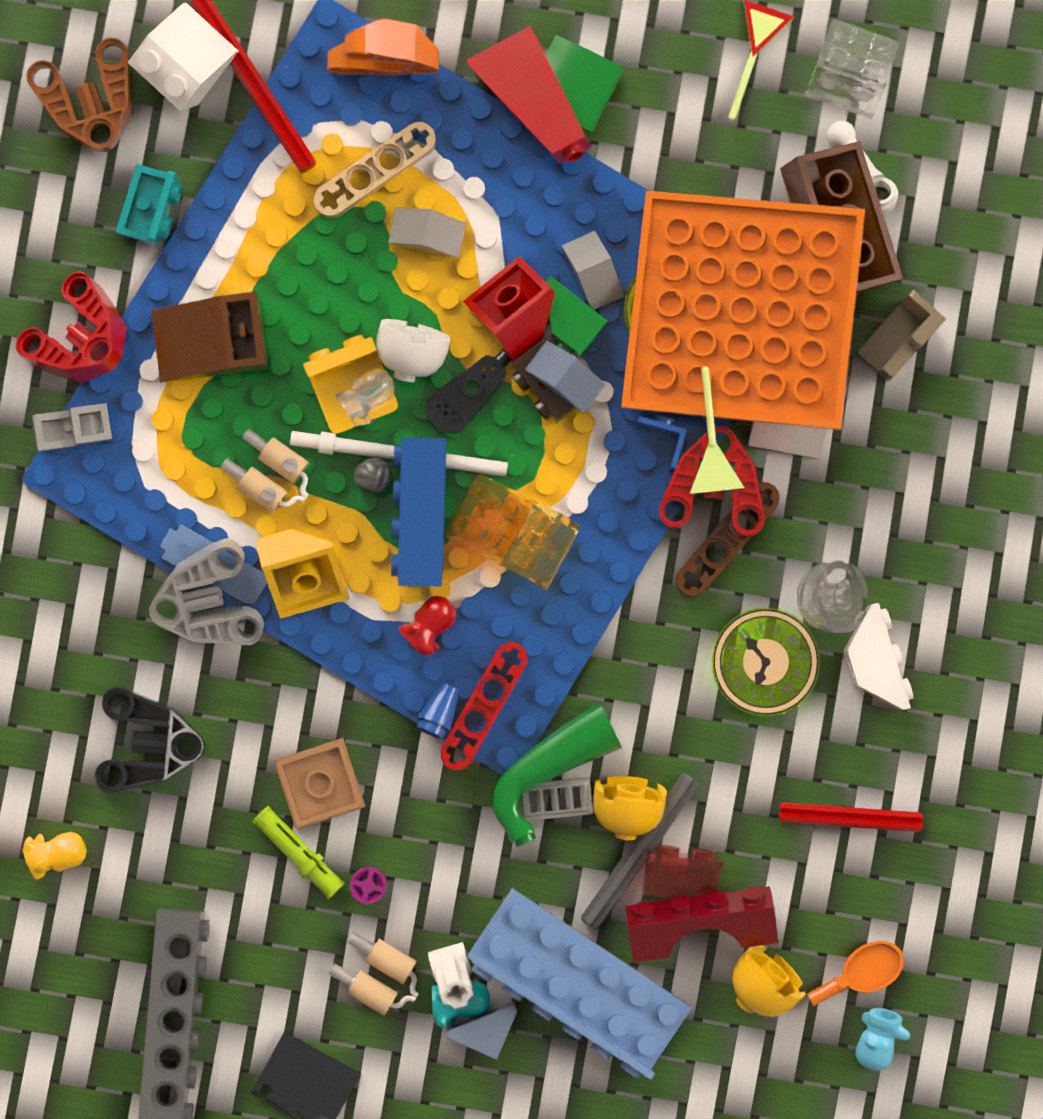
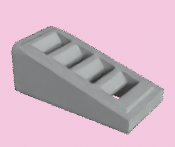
(585, 797)

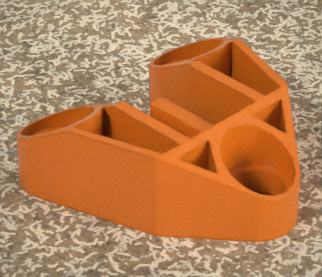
(385, 49)

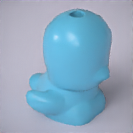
(877, 1042)

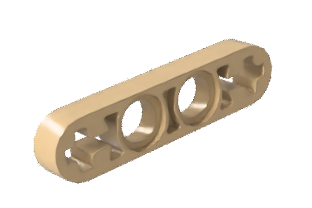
(378, 174)

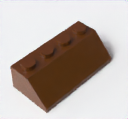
(843, 180)

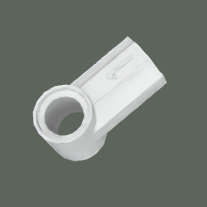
(451, 972)

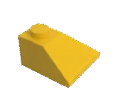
(301, 572)

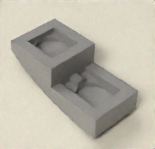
(72, 427)

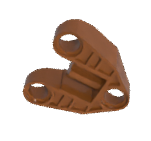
(118, 87)

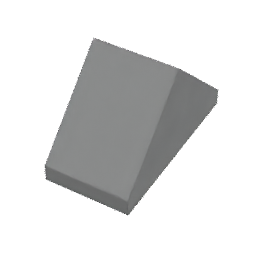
(427, 231)
(593, 270)

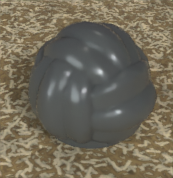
(373, 476)

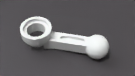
(843, 133)

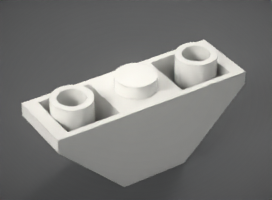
(875, 660)

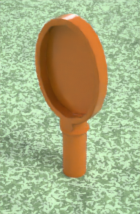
(864, 971)

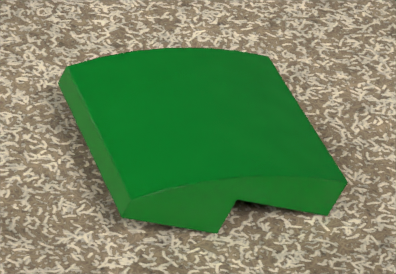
(584, 78)

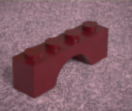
(661, 924)

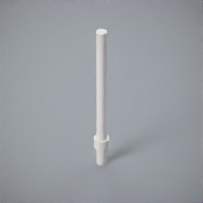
(328, 444)

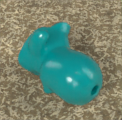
(476, 1005)

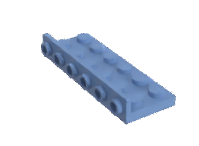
(578, 984)

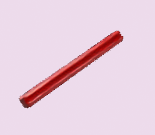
(259, 90)

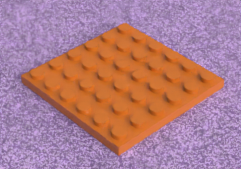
(753, 297)

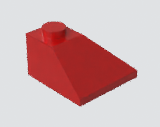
(513, 307)

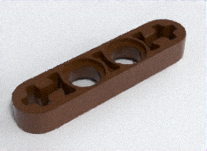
(729, 541)

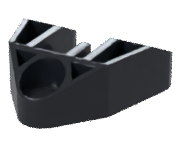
(149, 712)

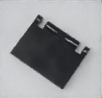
(305, 1080)

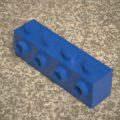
(421, 511)

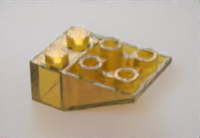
(512, 531)

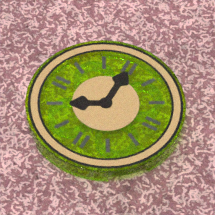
(765, 662)

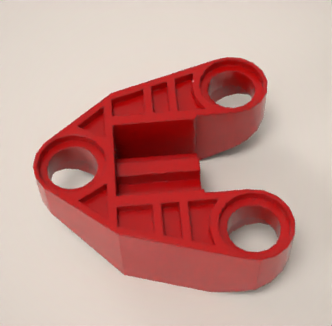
(93, 346)
(742, 499)

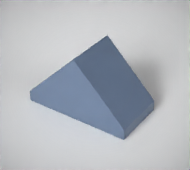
(565, 376)
(485, 1032)

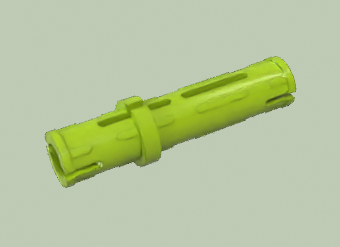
(299, 853)

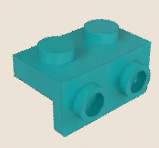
(149, 204)

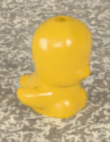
(57, 854)

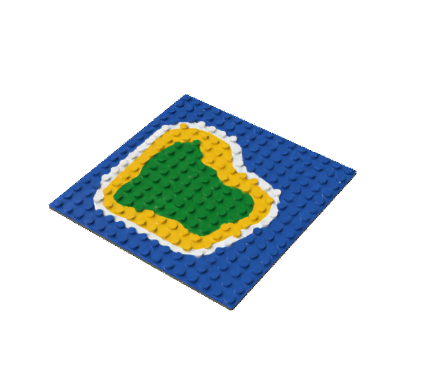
(337, 281)

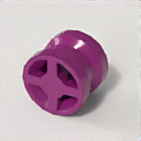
(366, 890)

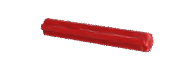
(850, 817)

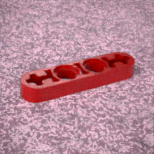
(488, 708)

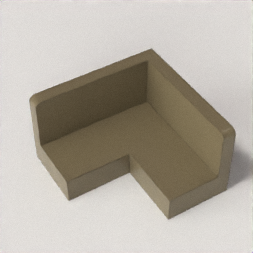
(901, 335)

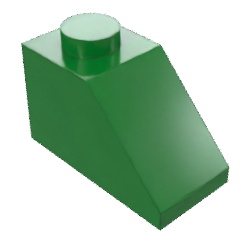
(572, 321)

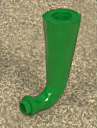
(570, 746)

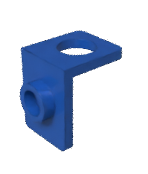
(666, 425)

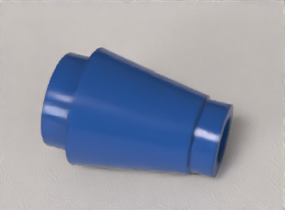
(439, 711)

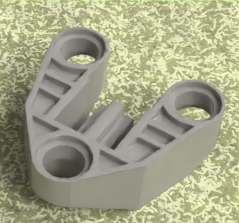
(211, 625)

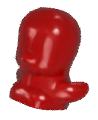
(429, 621)

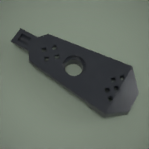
(459, 400)

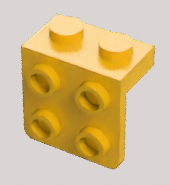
(337, 372)

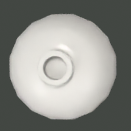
(411, 349)

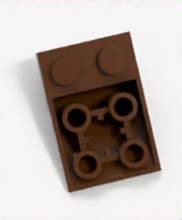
(210, 337)

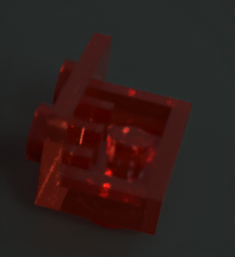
(681, 874)

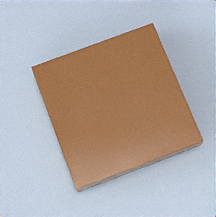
(319, 783)

